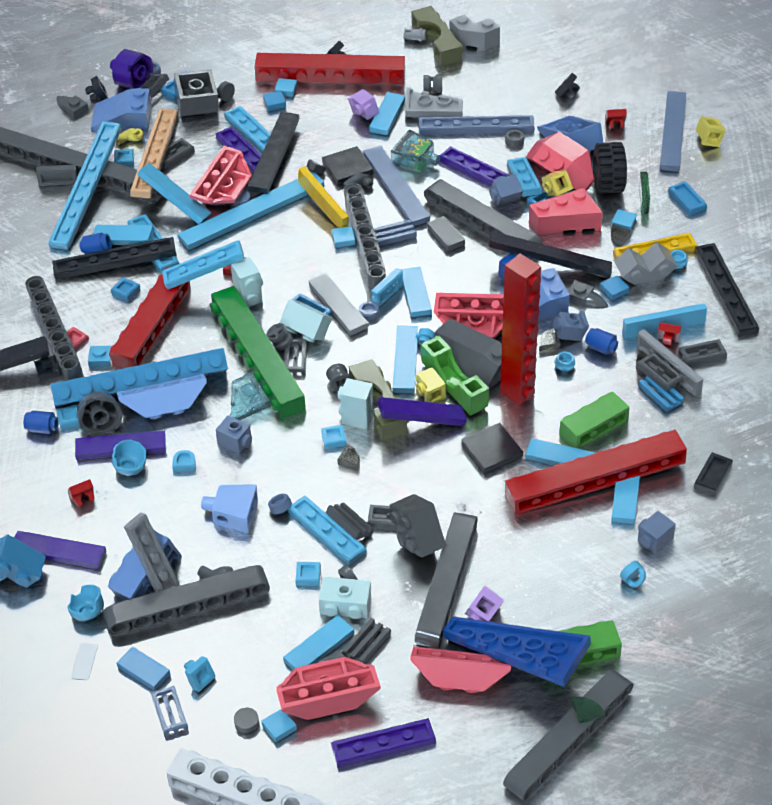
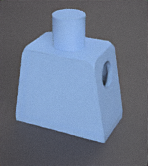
(232, 506)

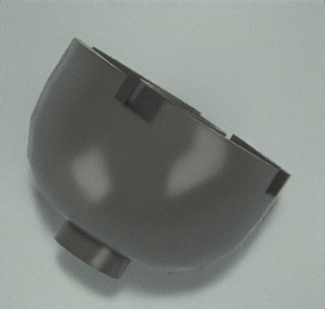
(99, 414)

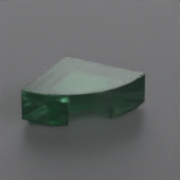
(586, 709)

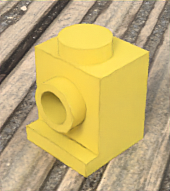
(710, 131)
(552, 184)
(430, 386)

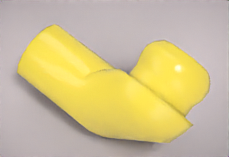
(130, 135)

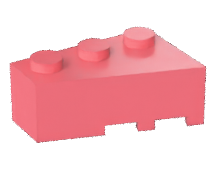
(565, 212)

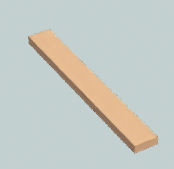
(155, 149)

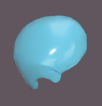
(129, 457)
(87, 603)

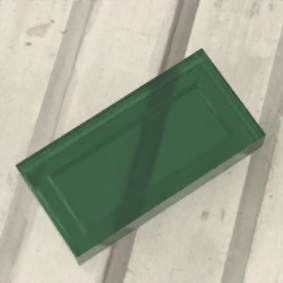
(644, 192)

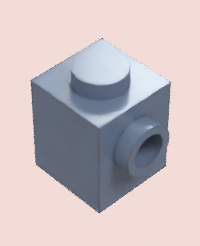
(505, 190)
(233, 434)
(656, 532)

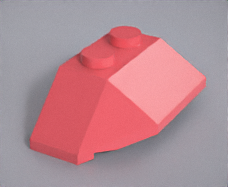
(562, 153)
(223, 179)
(473, 310)
(458, 669)
(327, 688)

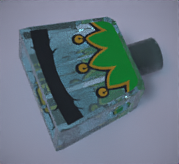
(414, 152)

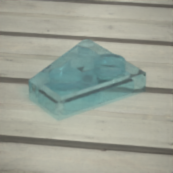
(247, 397)

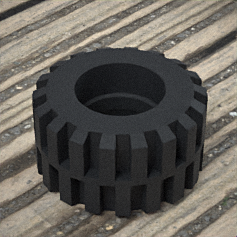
(610, 167)

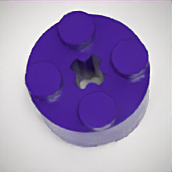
(131, 69)

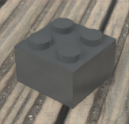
(196, 92)
(417, 525)

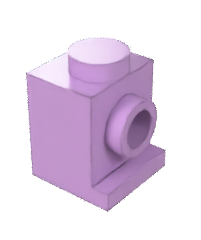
(363, 104)
(488, 602)

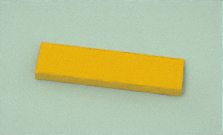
(322, 198)
(678, 242)

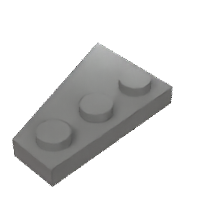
(431, 106)

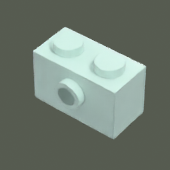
(247, 281)
(306, 320)
(356, 403)
(345, 597)

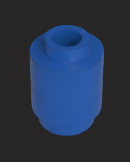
(95, 243)
(601, 341)
(40, 422)

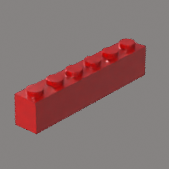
(147, 324)

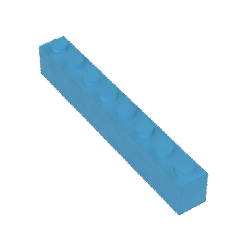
(139, 376)

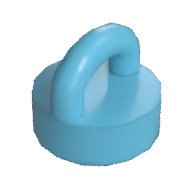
(631, 571)

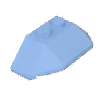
(163, 397)

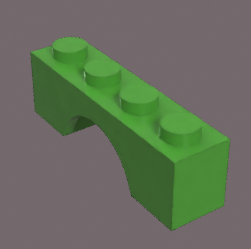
(467, 391)

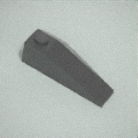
(473, 351)

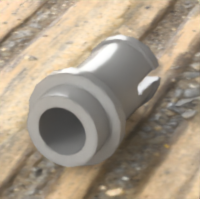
(415, 34)

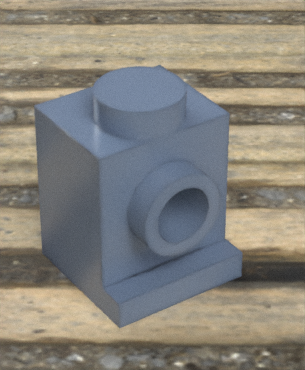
(571, 325)

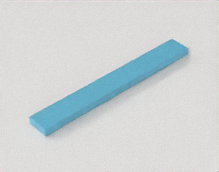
(85, 186)
(243, 214)

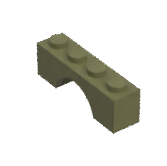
(446, 47)
(369, 372)

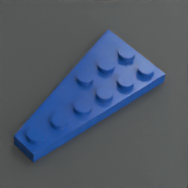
(534, 650)

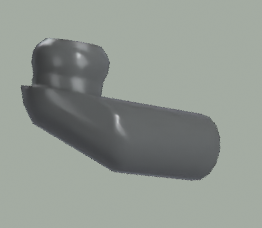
(361, 179)
(205, 572)

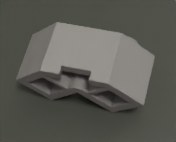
(480, 34)
(648, 267)

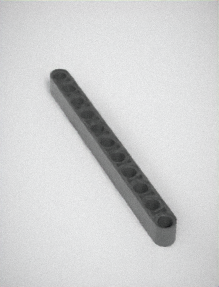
(49, 154)

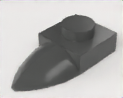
(72, 105)
(585, 295)

